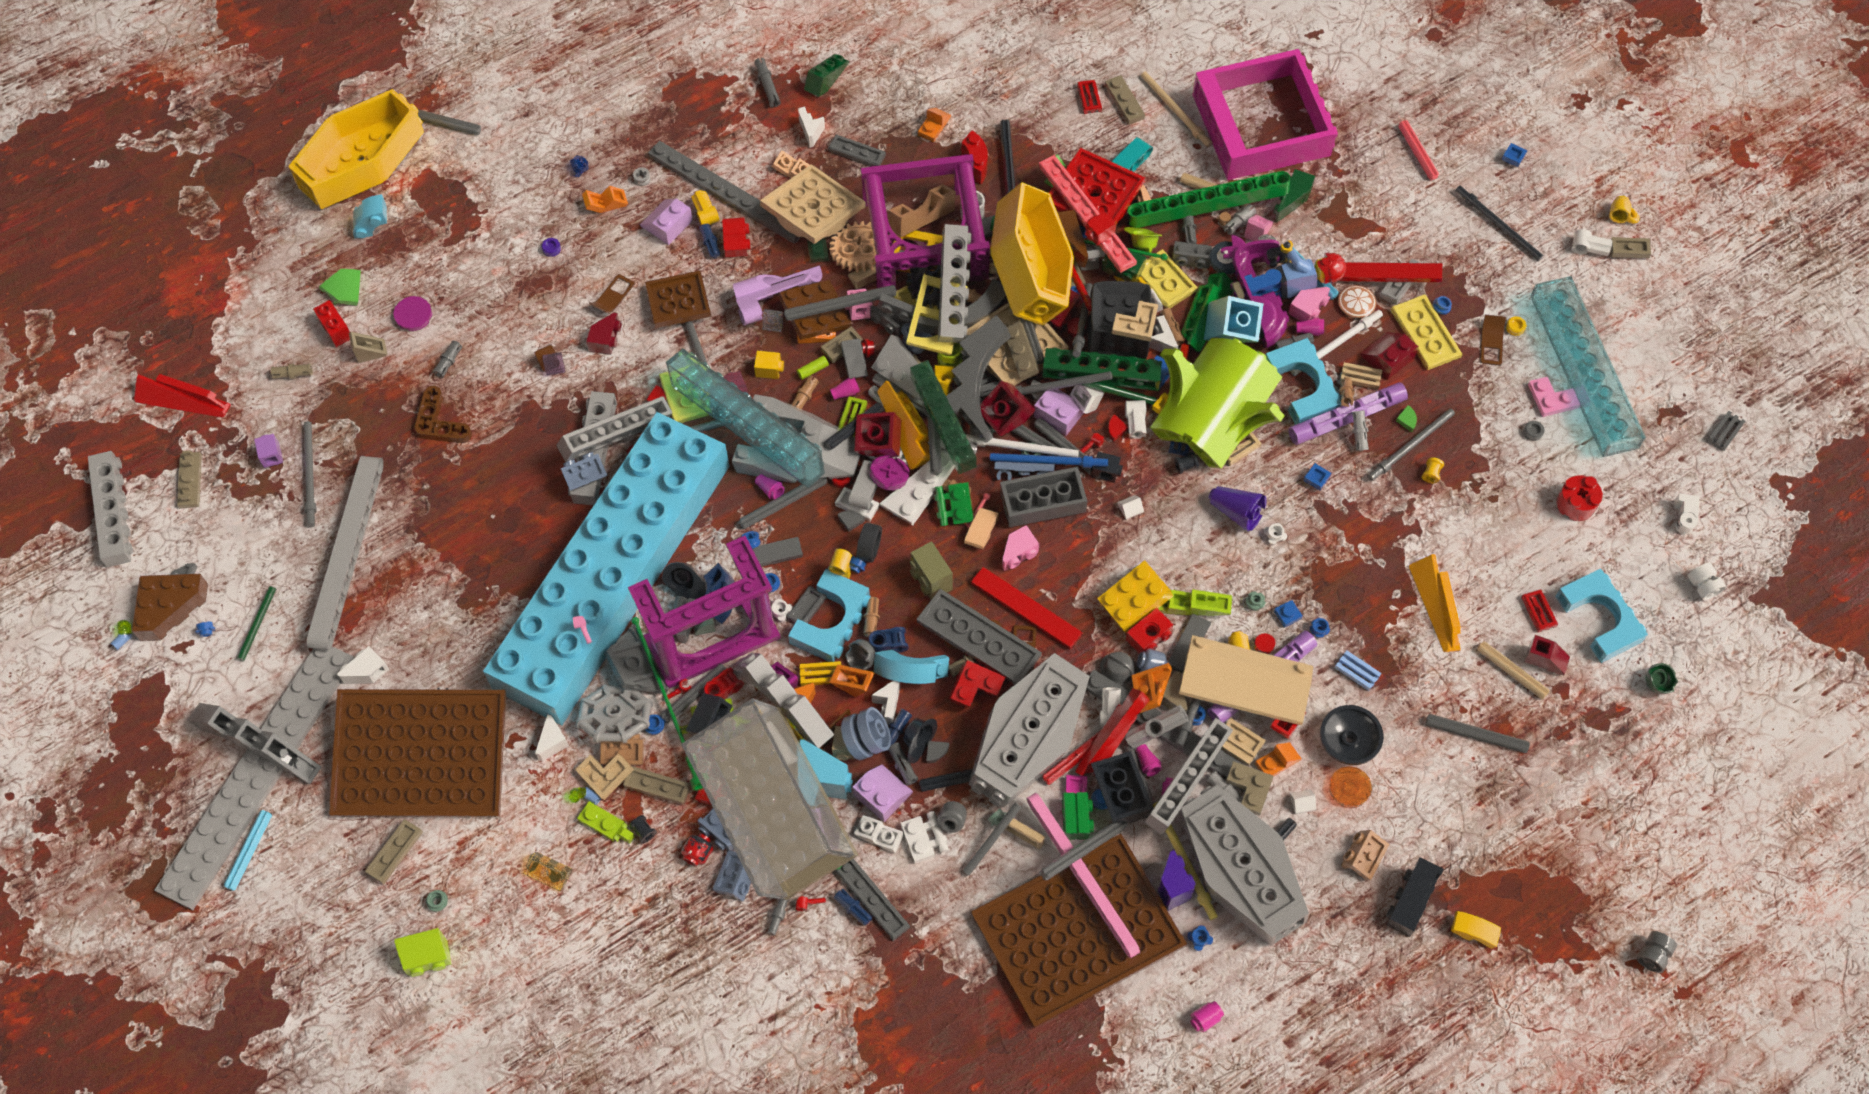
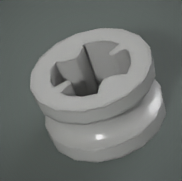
(641, 181)

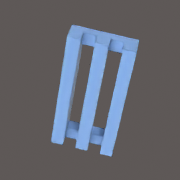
(1343, 660)

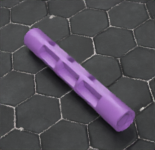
(1343, 415)
(1294, 651)

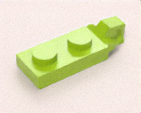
(605, 823)

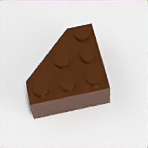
(165, 603)

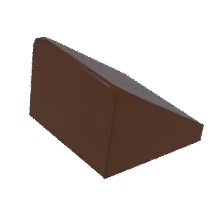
(543, 351)

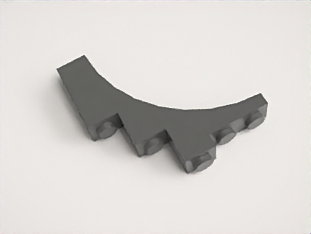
(977, 351)

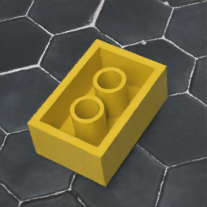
(1135, 596)

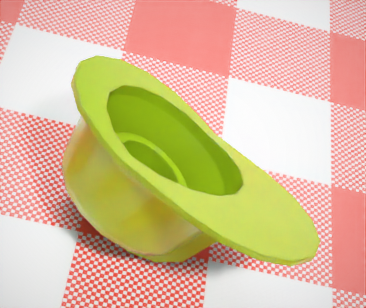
(1143, 238)

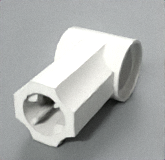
(1586, 242)
(1136, 415)
(1110, 700)

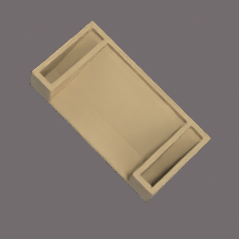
(1246, 680)

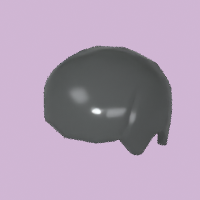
(860, 655)

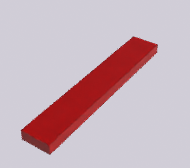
(1393, 272)
(1026, 608)

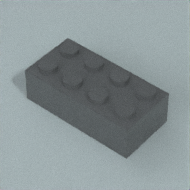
(1043, 497)

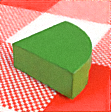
(1407, 418)

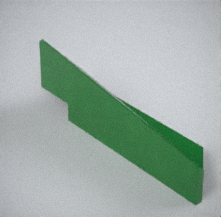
(1194, 327)

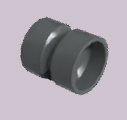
(1656, 952)

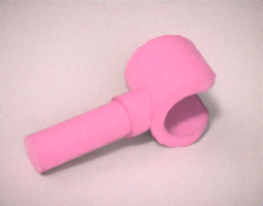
(580, 622)

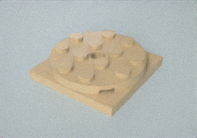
(812, 205)
(1002, 362)

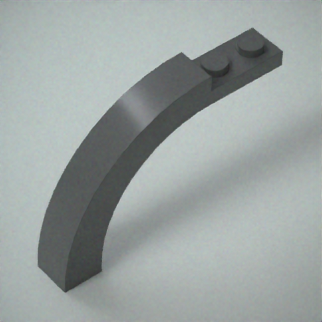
(984, 306)

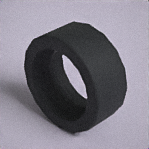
(869, 542)

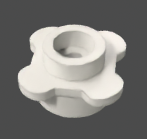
(1275, 528)
(780, 604)

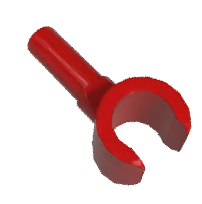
(1096, 439)
(680, 689)
(802, 902)

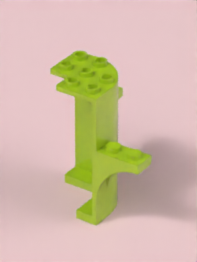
(1217, 398)

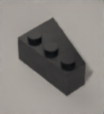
(1413, 896)

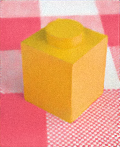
(768, 365)

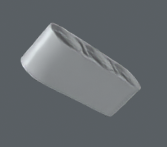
(863, 488)

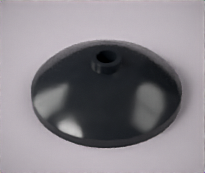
(1352, 723)

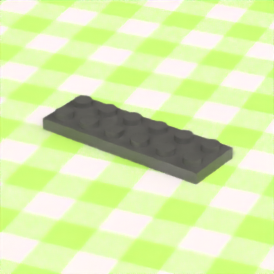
(979, 637)

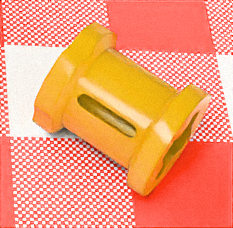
(1433, 469)

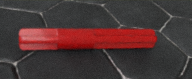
(1068, 762)

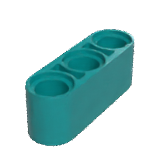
(1134, 154)

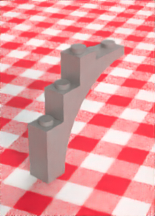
(779, 691)

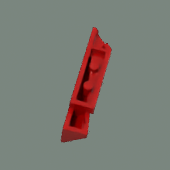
(178, 395)
(1114, 730)

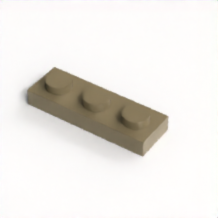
(1124, 100)
(1022, 351)
(657, 785)
(394, 851)

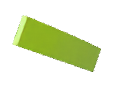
(1198, 603)

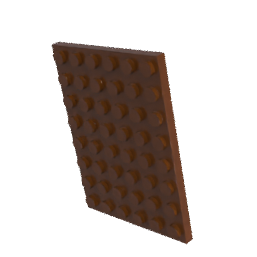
(418, 753)
(1058, 944)

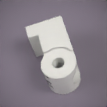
(1688, 513)

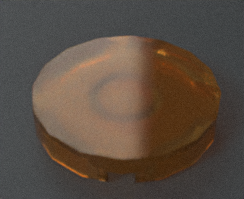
(1350, 787)

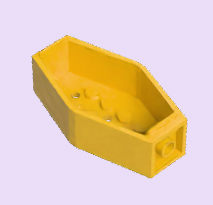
(330, 164)
(1032, 254)

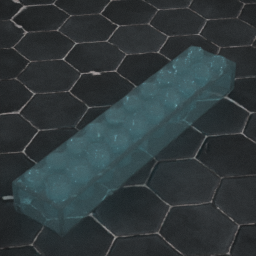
(1587, 366)
(746, 417)

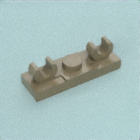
(189, 479)

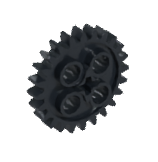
(914, 283)

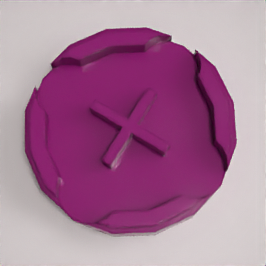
(412, 313)
(889, 472)

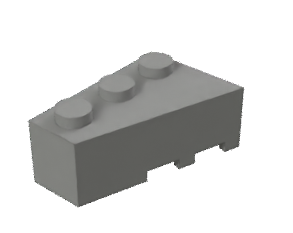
(895, 364)

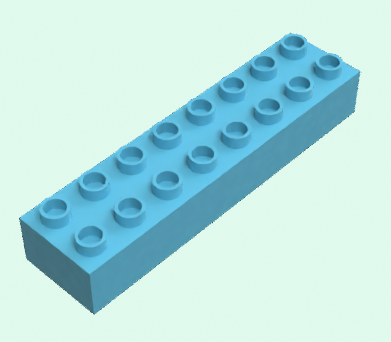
(617, 545)

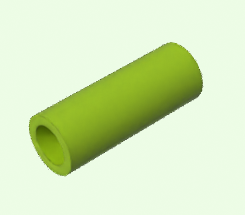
(812, 367)

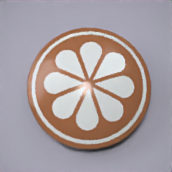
(1357, 302)

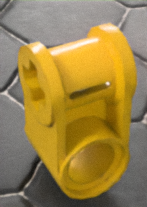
(945, 377)

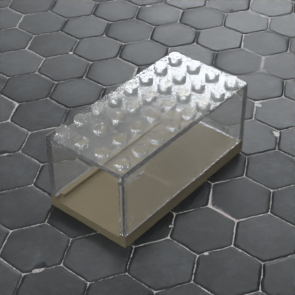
(769, 800)

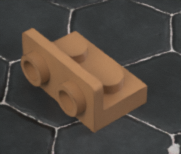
(631, 751)
(1365, 853)

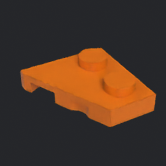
(1152, 684)

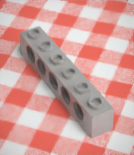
(953, 235)
(598, 403)
(611, 429)
(99, 466)
(1188, 776)

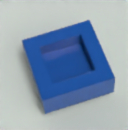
(1514, 155)
(1317, 476)
(1288, 613)

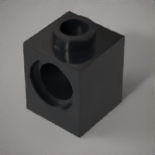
(1111, 471)

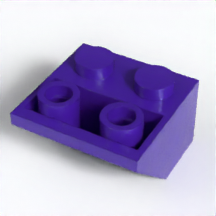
(1175, 884)

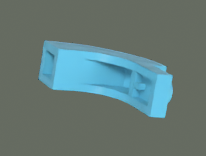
(910, 670)

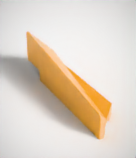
(913, 429)
(1438, 601)

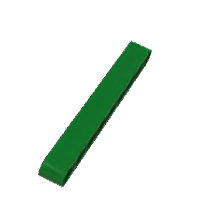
(1209, 199)

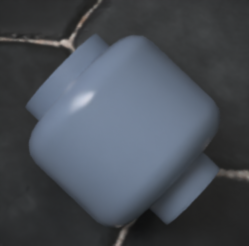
(1150, 658)

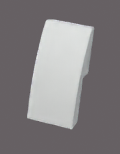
(879, 834)

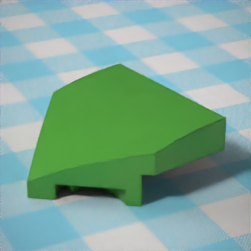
(343, 286)

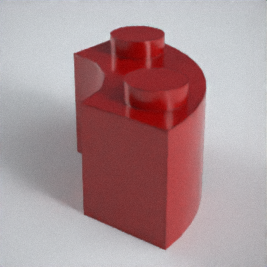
(975, 145)

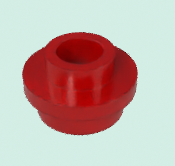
(868, 348)

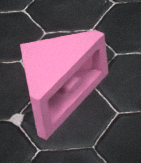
(1256, 227)

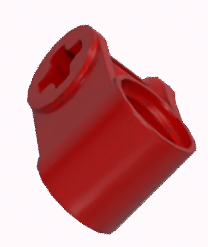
(725, 683)

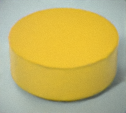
(1516, 326)

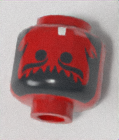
(697, 850)

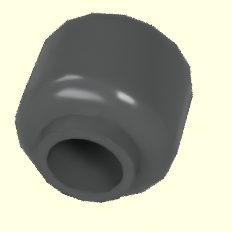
(952, 817)

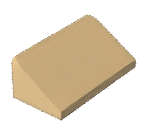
(863, 278)

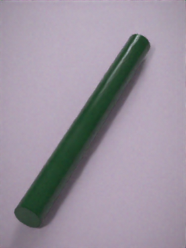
(1121, 392)
(256, 623)

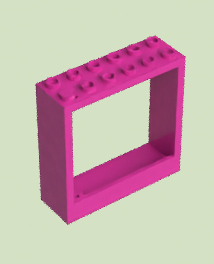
(1223, 131)

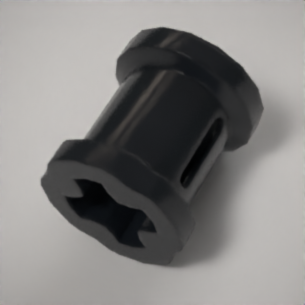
(1186, 463)
(642, 829)

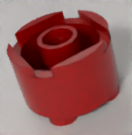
(1579, 497)

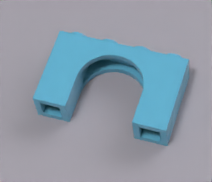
(1303, 357)
(1598, 589)
(829, 642)

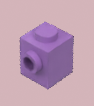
(268, 450)

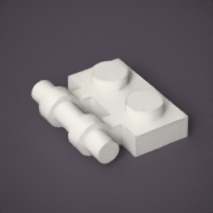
(918, 840)

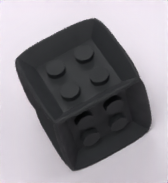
(1106, 301)

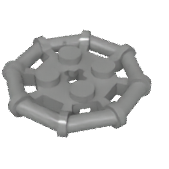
(603, 703)

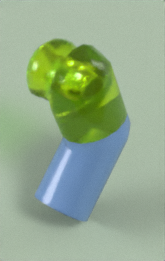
(124, 634)
(584, 792)

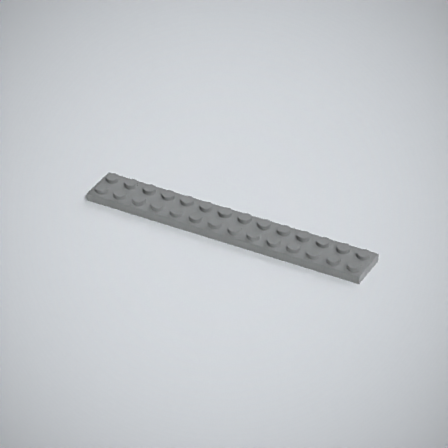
(251, 781)

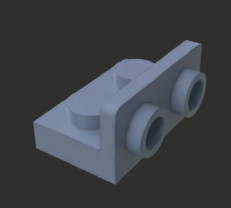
(583, 471)
(712, 826)
(732, 878)

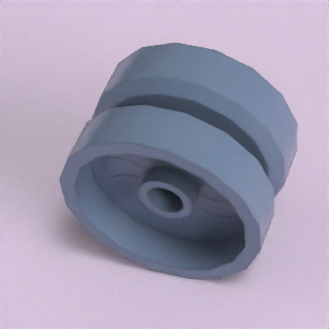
(866, 733)

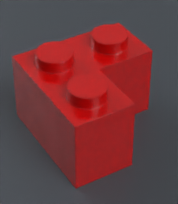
(974, 678)

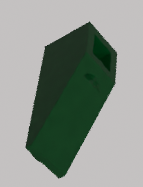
(825, 74)
(1300, 189)

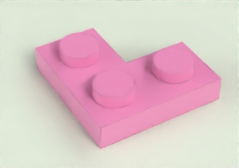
(1549, 401)

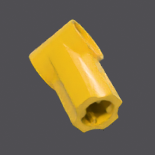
(705, 211)
(841, 563)

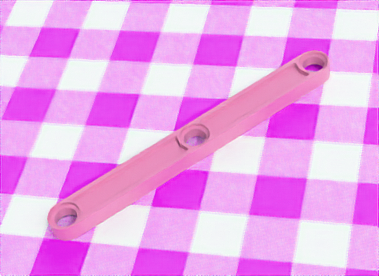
(1084, 877)

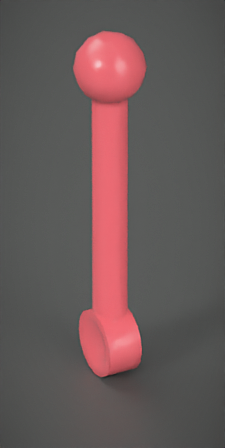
(986, 497)

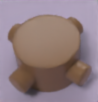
(1224, 218)

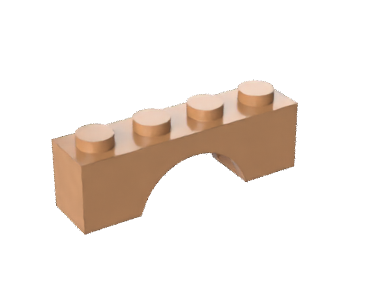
(937, 204)

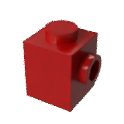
(1100, 228)

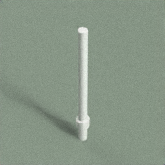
(1364, 323)
(1023, 446)

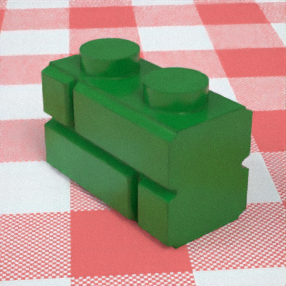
(1076, 815)

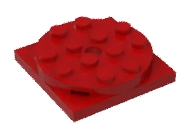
(1110, 181)

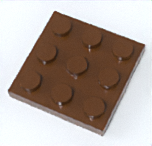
(678, 299)
(819, 323)

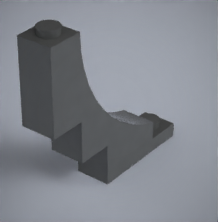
(247, 735)

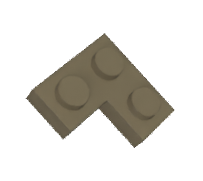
(1254, 782)

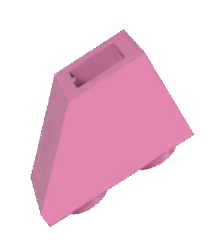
(1308, 303)
(1020, 546)

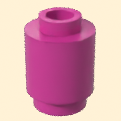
(1206, 1016)

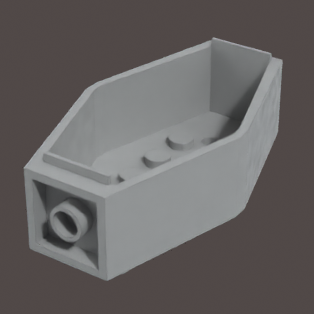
(1032, 748)
(1243, 886)

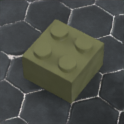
(930, 570)

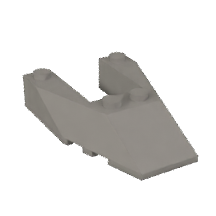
(838, 462)

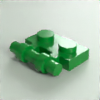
(960, 503)

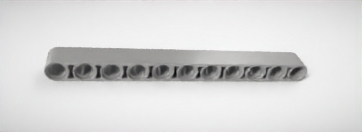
(345, 553)

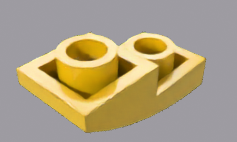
(1476, 928)

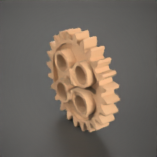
(854, 247)

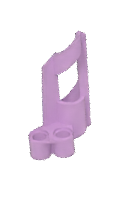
(759, 288)

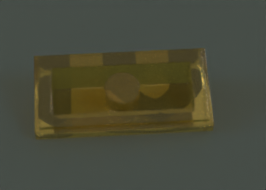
(547, 871)

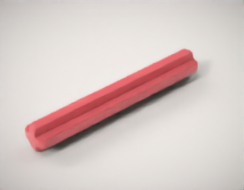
(1418, 150)

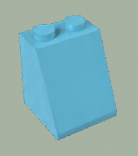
(1234, 319)
(830, 771)

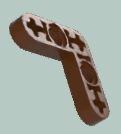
(435, 425)

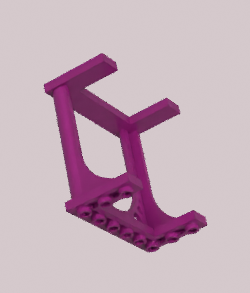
(885, 259)
(749, 592)

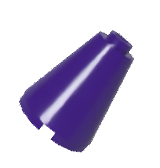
(1239, 505)

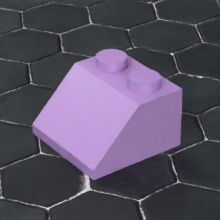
(668, 220)
(1058, 410)
(881, 792)

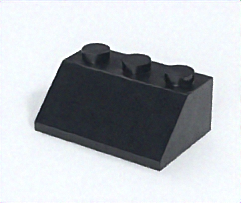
(1122, 788)

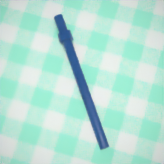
(1087, 461)

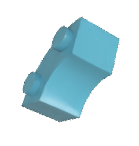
(369, 216)

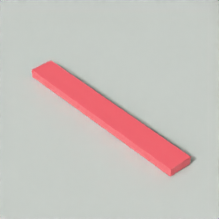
(1084, 210)

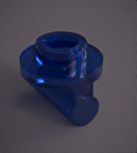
(579, 165)

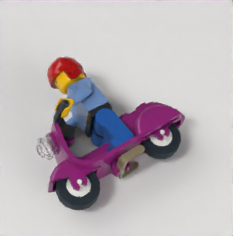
(1282, 282)

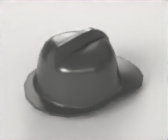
(1119, 669)

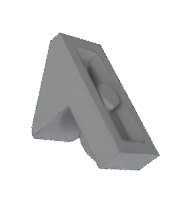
(1094, 253)

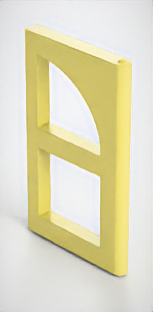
(929, 343)

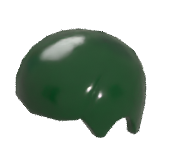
(1661, 678)

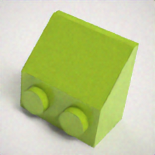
(423, 952)

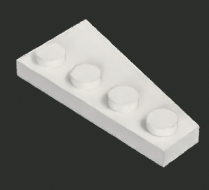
(918, 492)

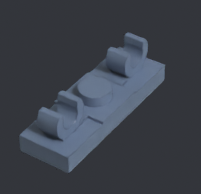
(1022, 468)

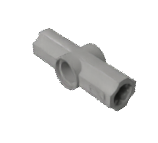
(1167, 721)

